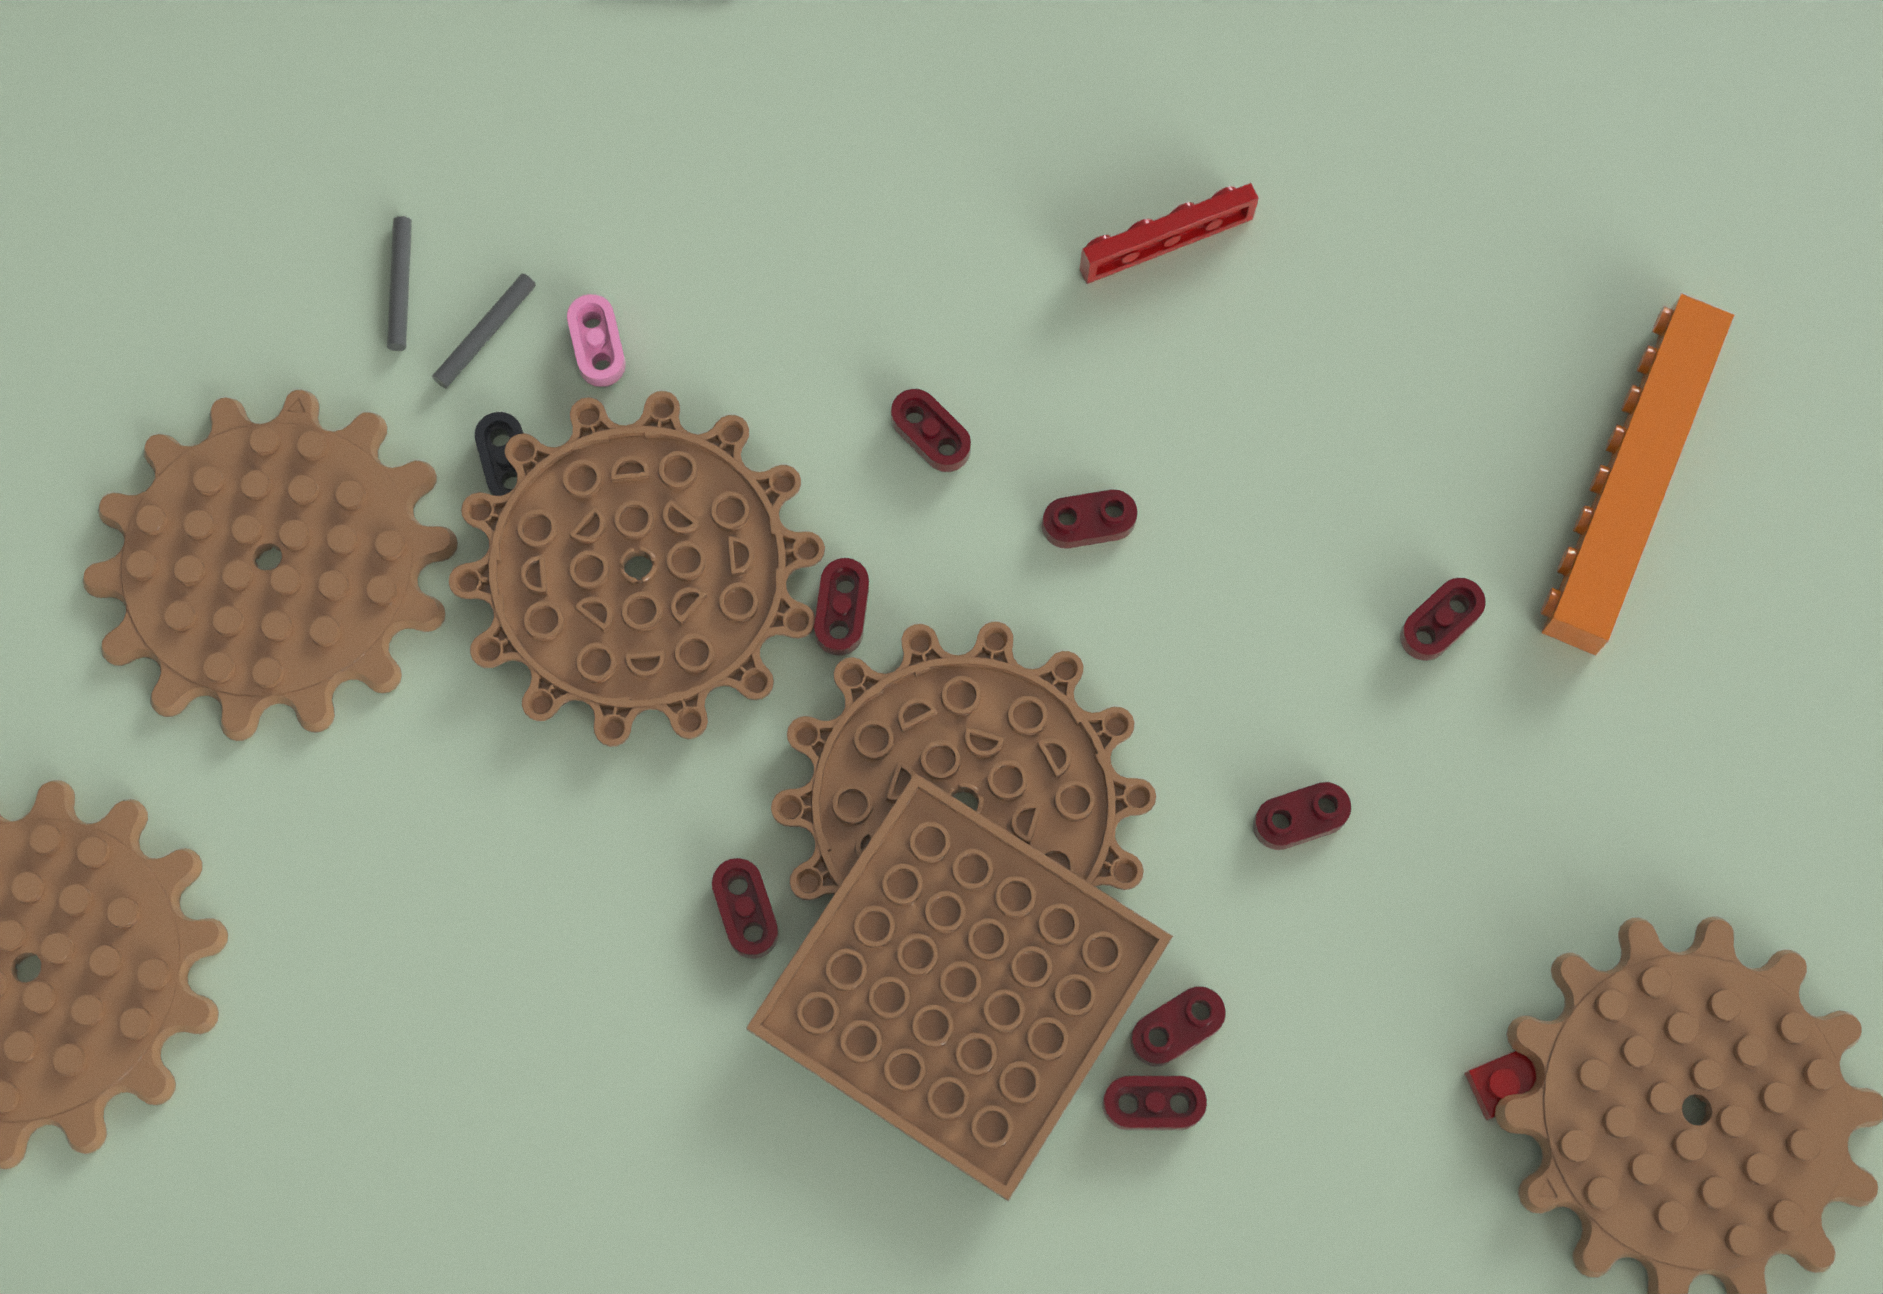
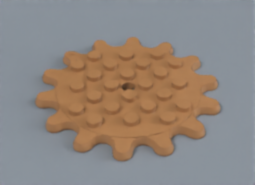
(281, 631)
(622, 640)
(973, 729)
(109, 972)
(1614, 1122)

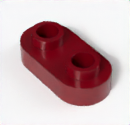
(932, 432)
(1091, 521)
(841, 608)
(1440, 620)
(1304, 816)
(746, 909)
(1179, 1026)
(1153, 1102)

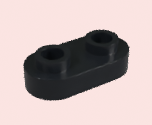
(492, 457)

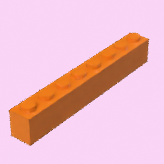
(1637, 474)

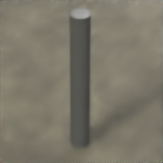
(399, 283)
(484, 330)

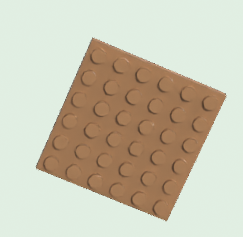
(960, 985)

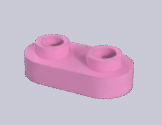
(596, 343)

